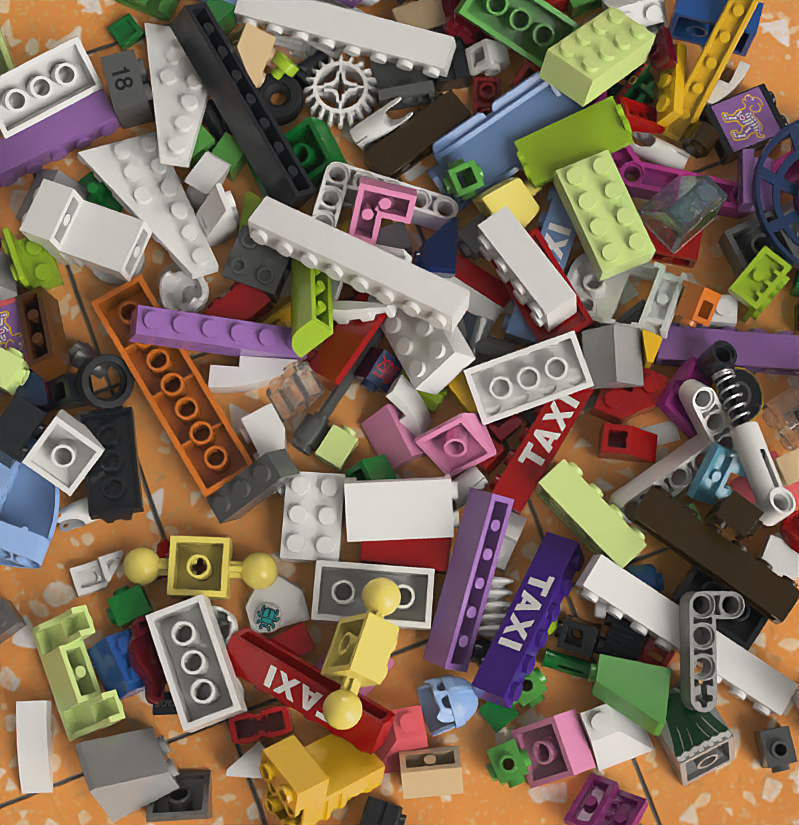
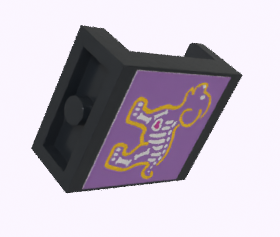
(744, 121)

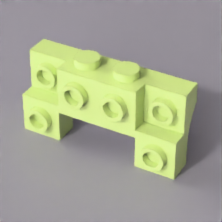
(72, 675)

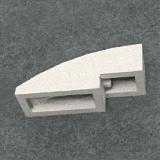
(250, 375)
(35, 746)

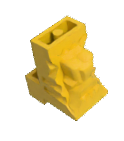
(316, 778)

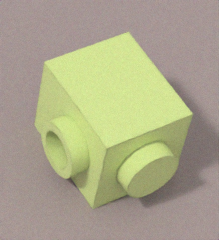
(12, 370)
(337, 447)

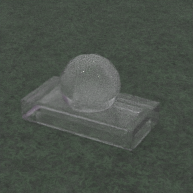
(290, 47)

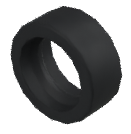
(82, 381)

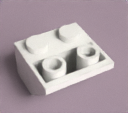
(645, 12)

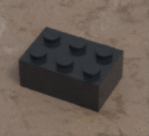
(739, 630)

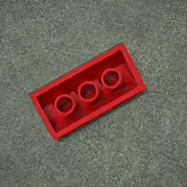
(343, 347)

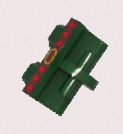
(638, 85)

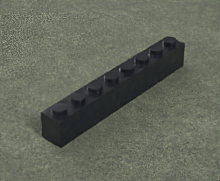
(242, 106)

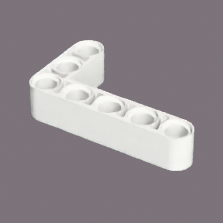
(347, 190)
(683, 458)

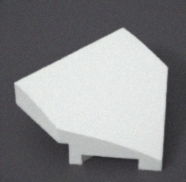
(286, 596)

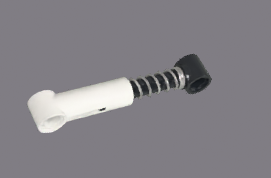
(770, 496)

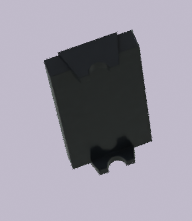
(115, 478)

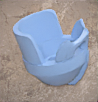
(447, 703)

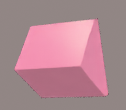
(392, 437)
(457, 443)

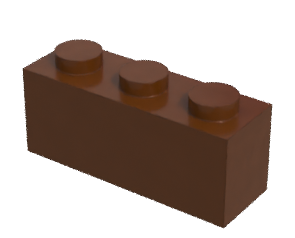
(43, 333)

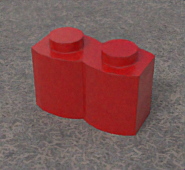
(251, 727)

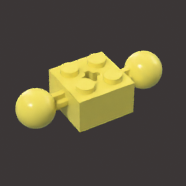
(186, 552)
(360, 652)

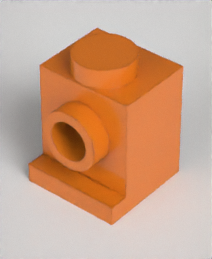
(697, 304)

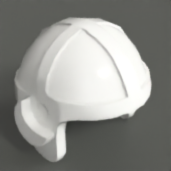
(182, 293)

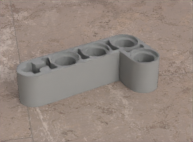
(706, 648)

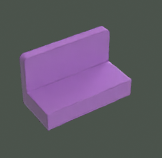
(745, 170)

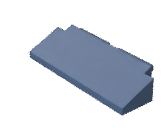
(492, 136)

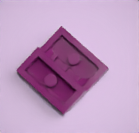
(670, 402)
(605, 804)

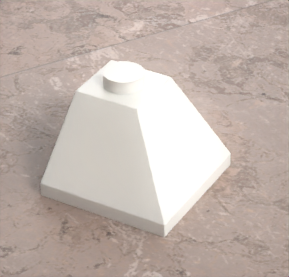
(64, 452)
(613, 736)

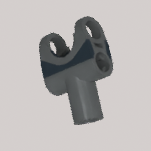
(484, 347)

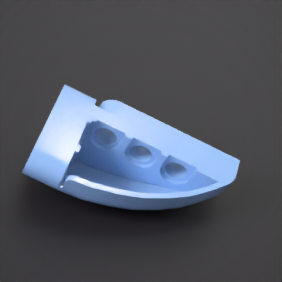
(26, 515)

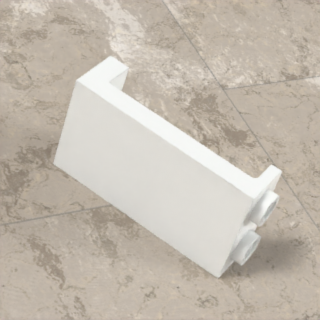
(400, 508)

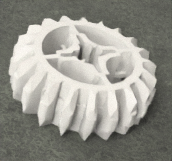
(352, 92)

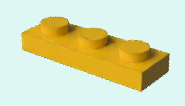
(672, 89)

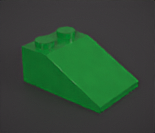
(313, 147)

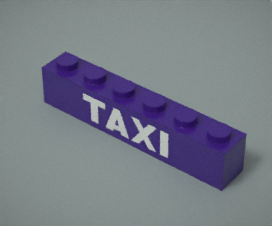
(528, 620)

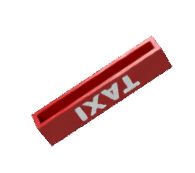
(538, 447)
(303, 687)

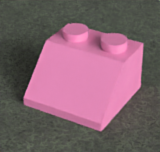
(555, 748)

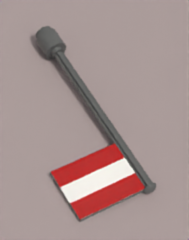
(486, 300)

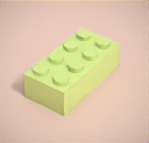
(597, 56)
(603, 215)
(588, 515)

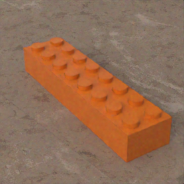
(175, 392)

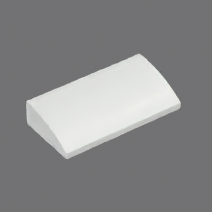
(528, 377)

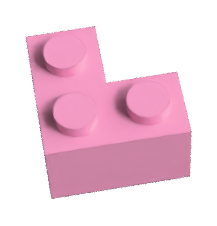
(378, 201)

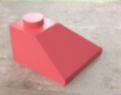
(405, 734)

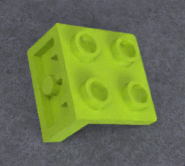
(31, 263)
(760, 282)

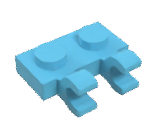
(713, 474)

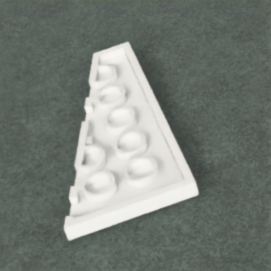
(177, 96)
(153, 195)

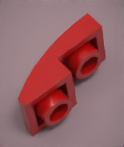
(484, 93)

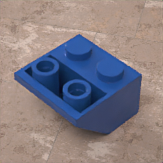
(113, 665)

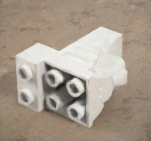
(84, 231)

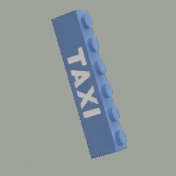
(559, 236)

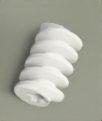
(493, 610)

